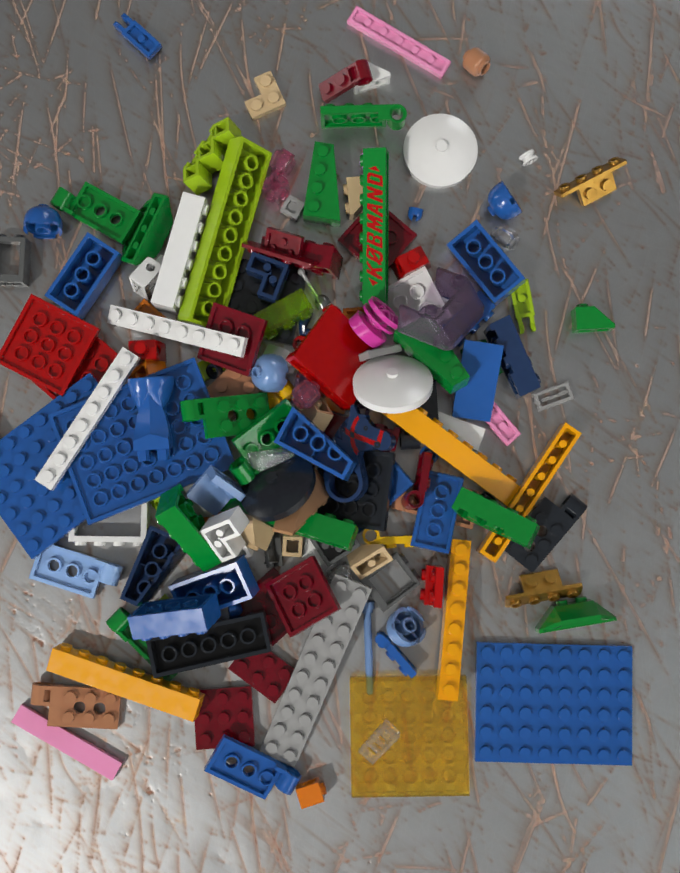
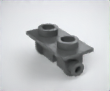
(273, 554)

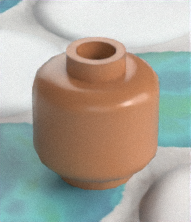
(476, 62)

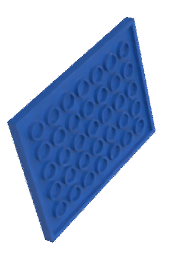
(107, 468)
(27, 507)
(553, 703)

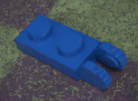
(138, 37)
(395, 653)

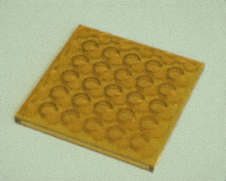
(432, 743)

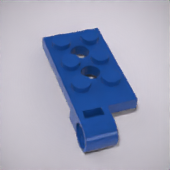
(266, 769)

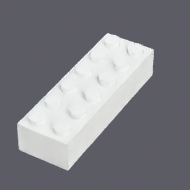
(180, 253)

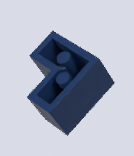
(271, 272)

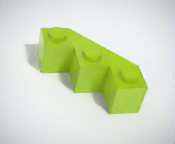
(209, 156)

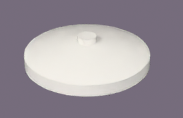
(440, 151)
(392, 384)

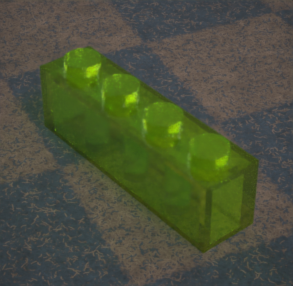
(285, 313)

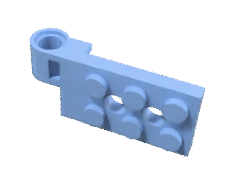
(89, 571)

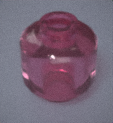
(282, 162)
(306, 394)

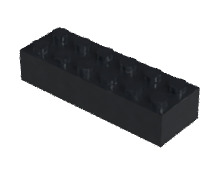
(224, 642)

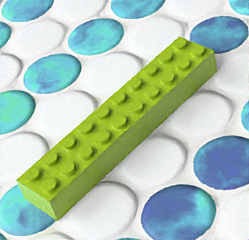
(225, 230)

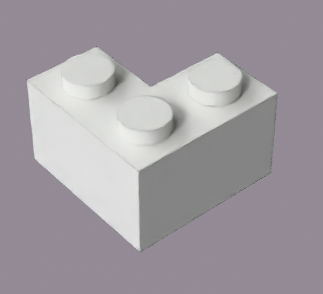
(224, 533)

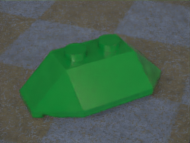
(149, 231)
(572, 615)

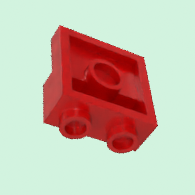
(433, 585)

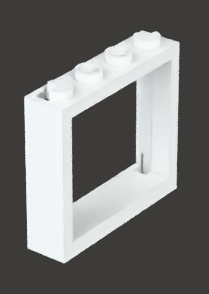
(117, 540)

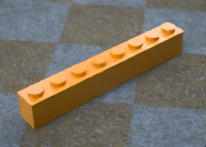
(457, 453)
(533, 485)
(453, 620)
(125, 681)

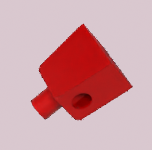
(410, 262)
(148, 350)

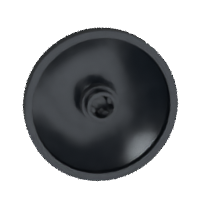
(279, 490)

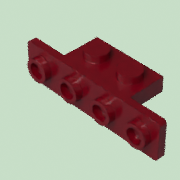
(282, 246)

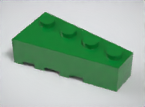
(322, 191)
(442, 363)
(495, 518)
(183, 525)

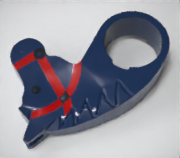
(355, 437)

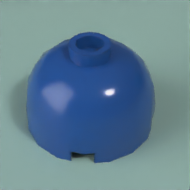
(502, 202)
(43, 222)

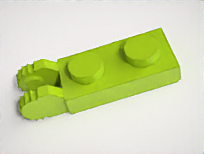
(523, 306)

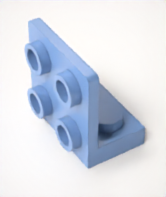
(214, 490)

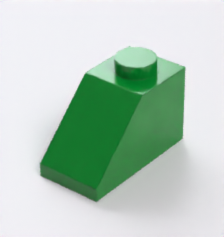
(589, 319)

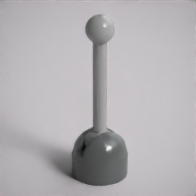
(320, 300)

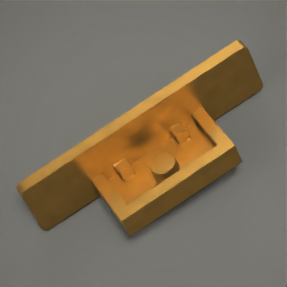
(593, 184)
(542, 587)

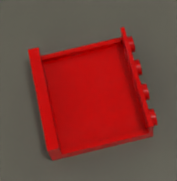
(331, 356)

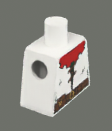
(145, 276)

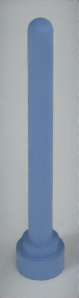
(368, 609)

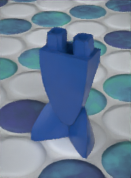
(152, 424)

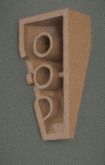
(295, 521)

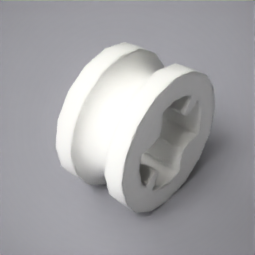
(528, 157)

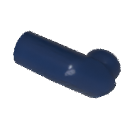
(303, 326)

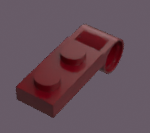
(347, 78)
(422, 482)

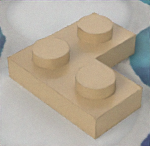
(269, 98)

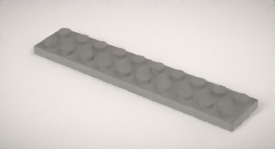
(314, 673)

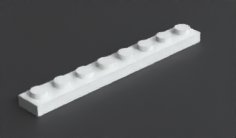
(178, 330)
(87, 419)

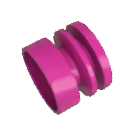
(373, 324)

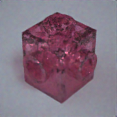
(274, 183)

